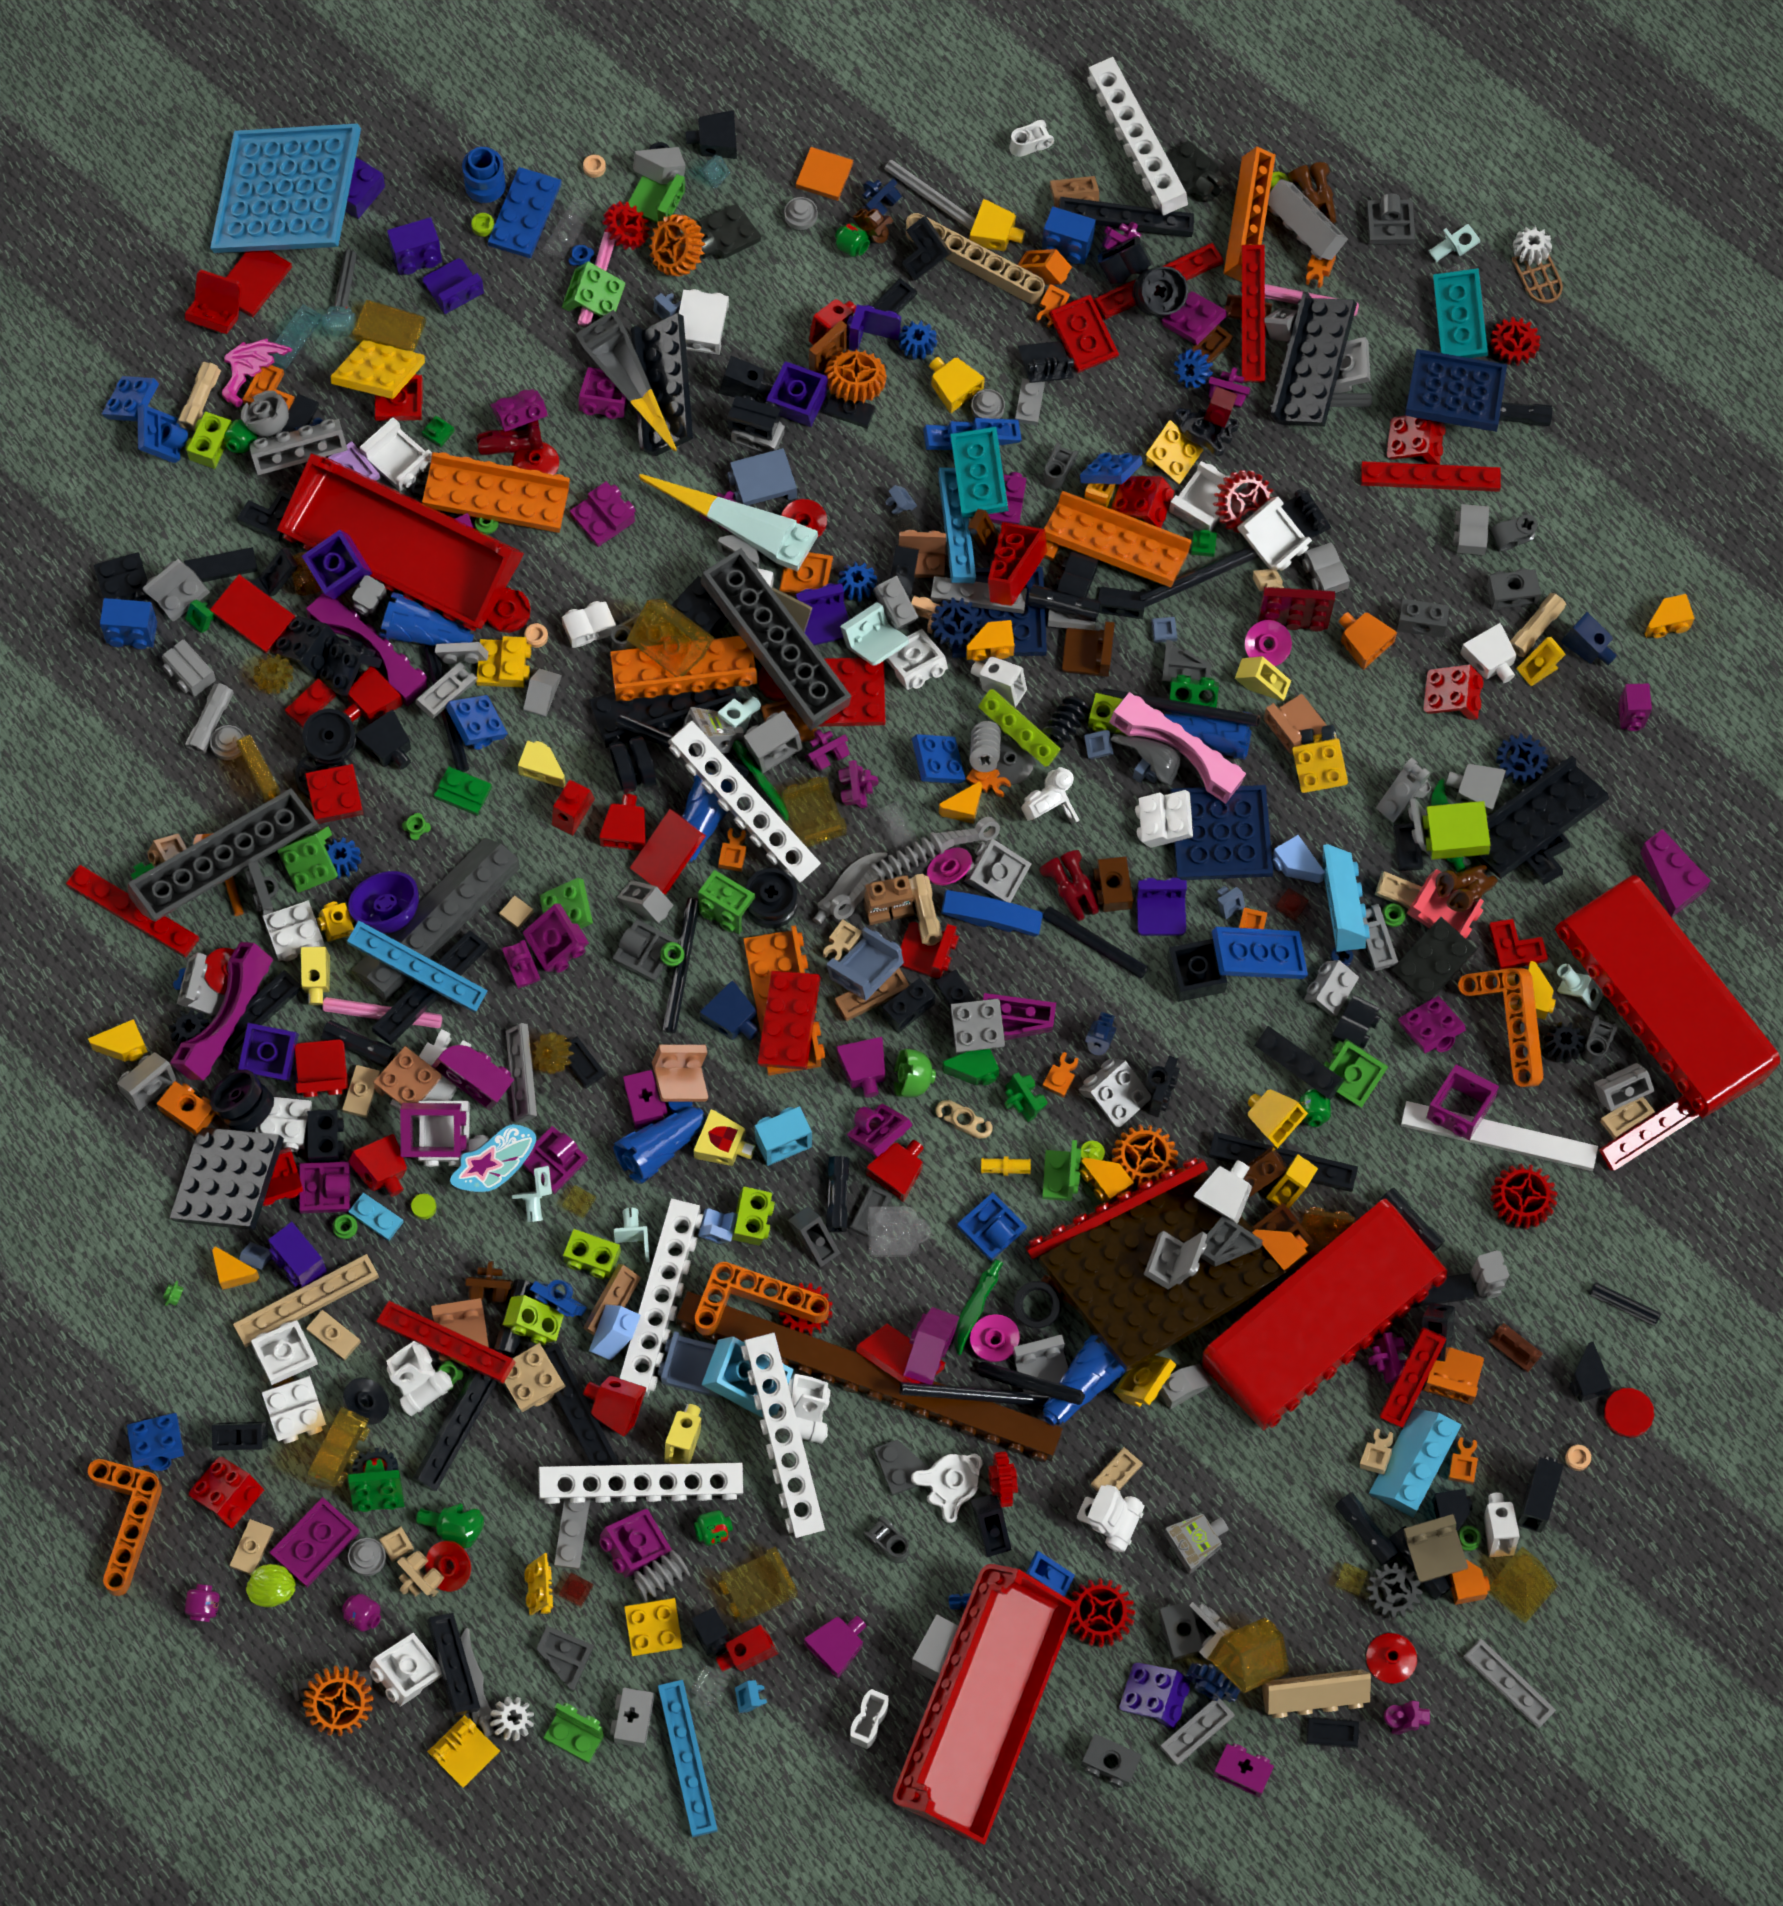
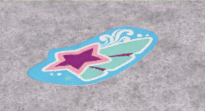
(495, 1160)

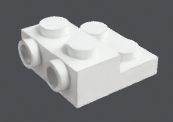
(918, 661)
(1164, 818)
(293, 929)
(289, 1121)
(283, 1352)
(294, 1409)
(405, 1669)

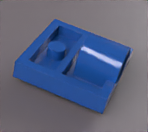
(128, 396)
(160, 434)
(1111, 468)
(476, 721)
(938, 759)
(991, 1226)
(565, 1303)
(155, 1442)

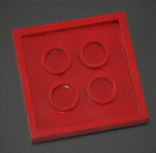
(867, 690)

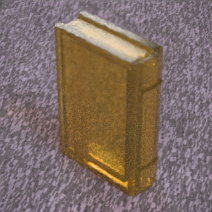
(389, 326)
(257, 768)

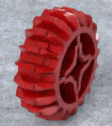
(1255, 488)
(1513, 1194)
(1107, 1623)

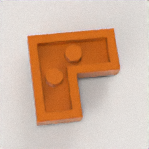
(267, 380)

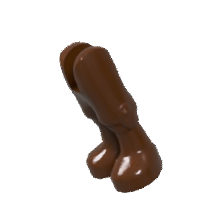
(1324, 196)
(1472, 886)

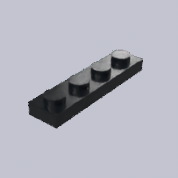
(263, 1007)
(1299, 1062)
(453, 1664)

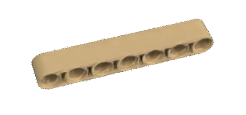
(986, 261)

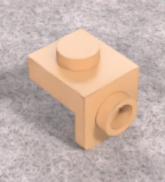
(924, 608)

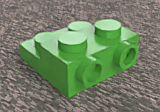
(1358, 1069)

